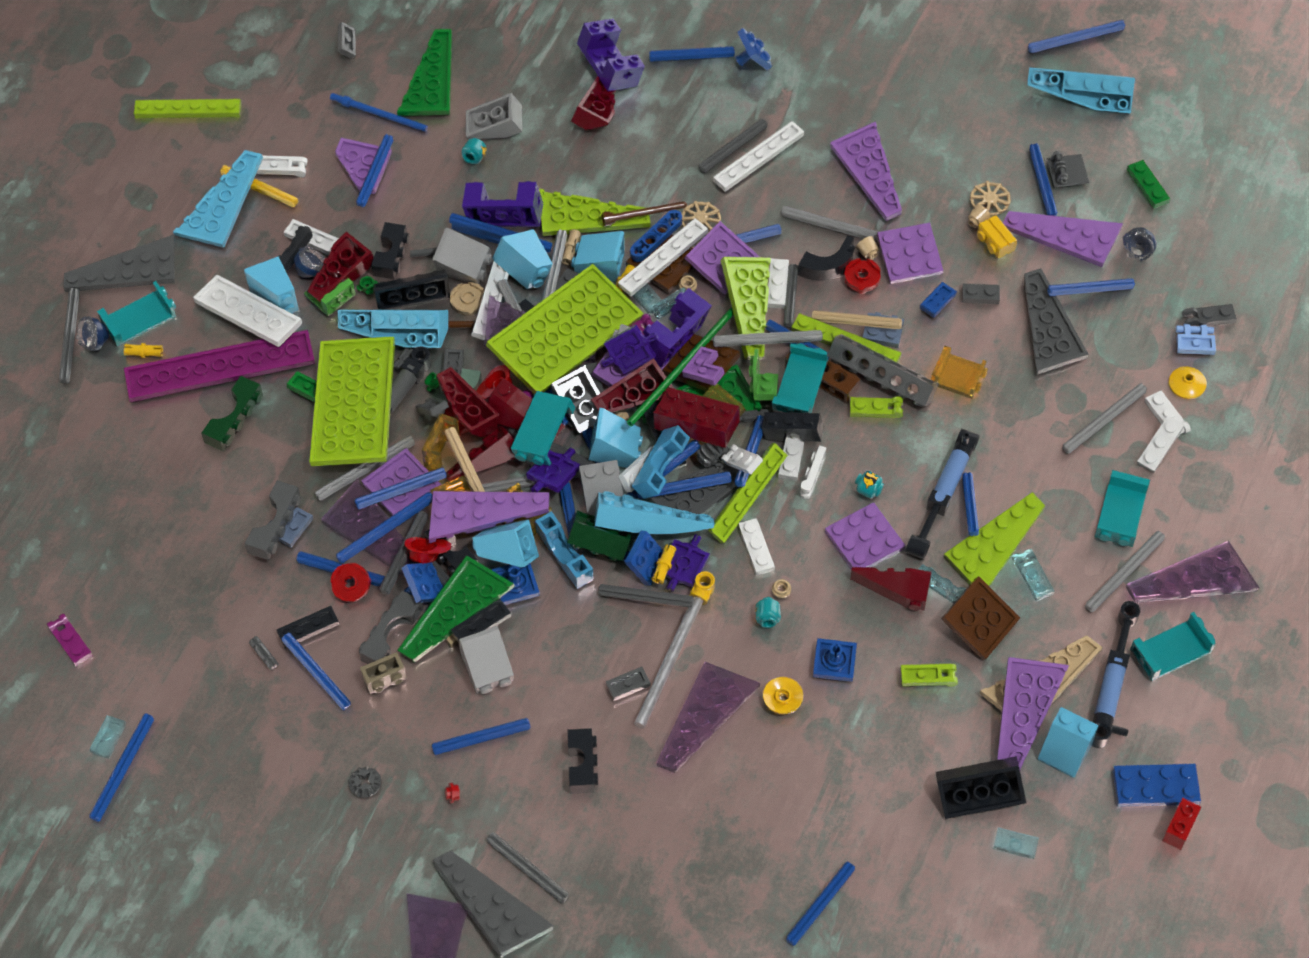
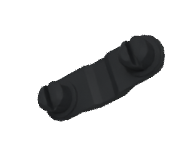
(301, 239)

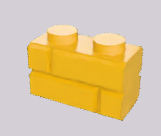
(997, 237)

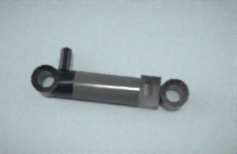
(411, 372)

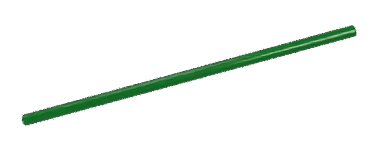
(676, 372)

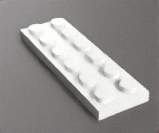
(248, 310)

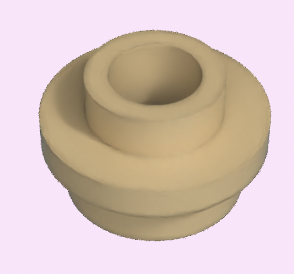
(688, 280)
(781, 583)

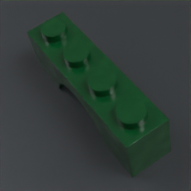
(220, 432)

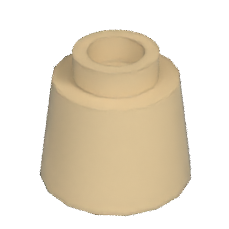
(978, 215)
(868, 248)

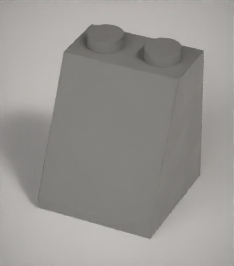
(462, 257)
(486, 660)

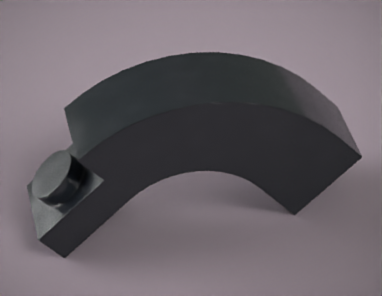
(829, 267)

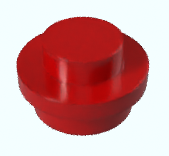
(452, 792)

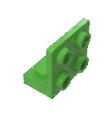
(334, 299)
(762, 385)

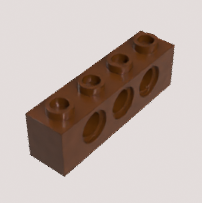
(841, 390)

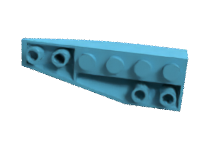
(1088, 89)
(408, 327)
(636, 515)

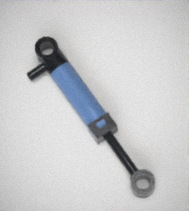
(940, 496)
(1113, 679)

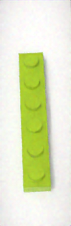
(187, 108)
(806, 323)
(746, 495)

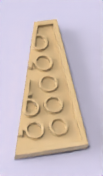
(1076, 655)

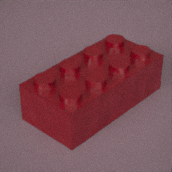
(697, 416)

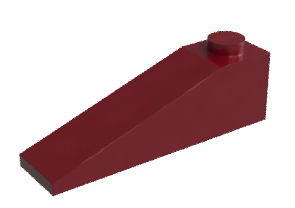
(632, 389)
(467, 404)
(512, 405)
(904, 588)

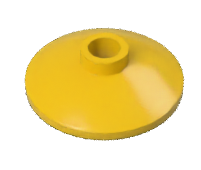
(1187, 388)
(785, 688)

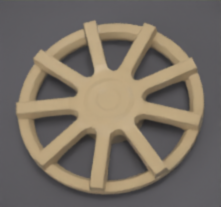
(991, 198)
(701, 216)

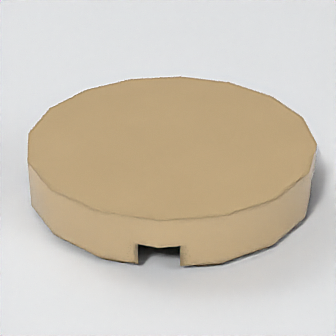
(466, 298)

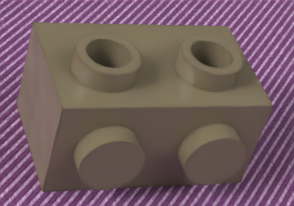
(383, 673)

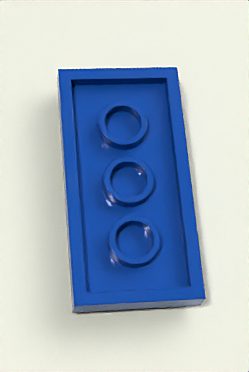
(1156, 784)

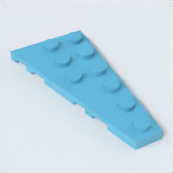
(220, 207)

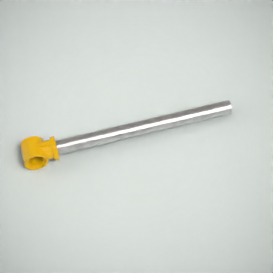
(701, 596)

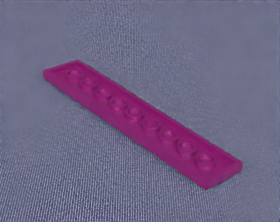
(217, 366)

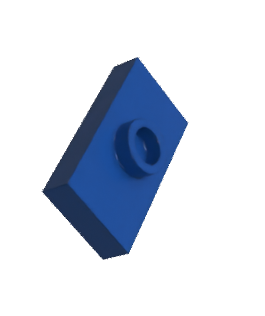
(938, 299)

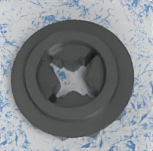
(365, 790)

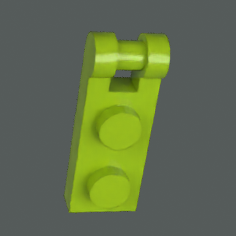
(876, 407)
(929, 675)

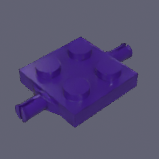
(629, 349)
(557, 474)
(686, 563)

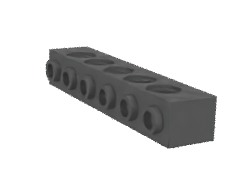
(925, 386)

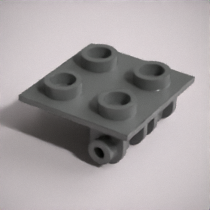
(1067, 169)

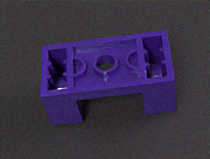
(598, 45)
(522, 212)
(689, 315)

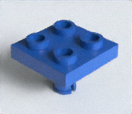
(754, 50)
(643, 557)
(422, 581)
(524, 583)
(834, 660)

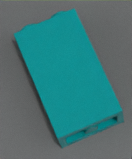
(139, 316)
(801, 380)
(541, 427)
(1122, 508)
(1173, 647)

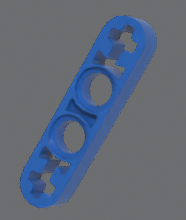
(659, 238)

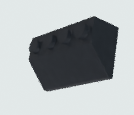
(412, 290)
(981, 787)

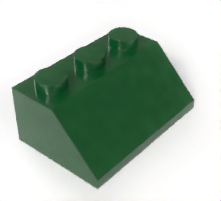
(598, 539)

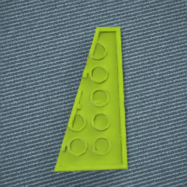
(583, 214)
(748, 294)
(996, 542)

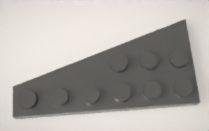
(128, 269)
(1052, 332)
(702, 499)
(496, 912)

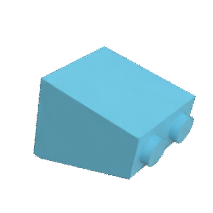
(603, 251)
(523, 258)
(272, 284)
(614, 440)
(507, 544)
(1068, 742)

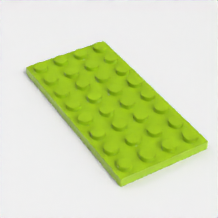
(564, 329)
(352, 401)

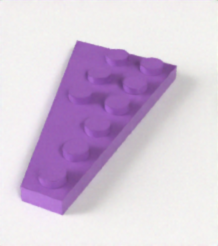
(867, 163)
(1077, 237)
(474, 511)
(1027, 697)

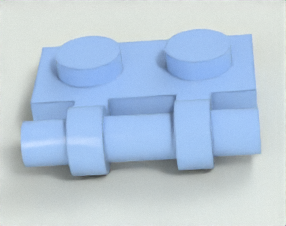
(1193, 343)

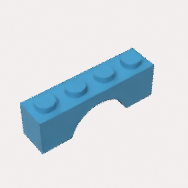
(650, 478)
(572, 563)

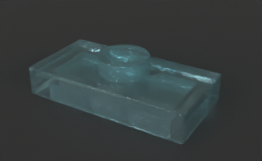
(647, 298)
(663, 307)
(108, 736)
(1016, 843)

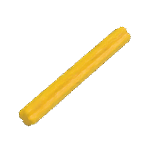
(268, 190)

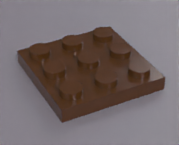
(670, 275)
(726, 358)
(980, 618)

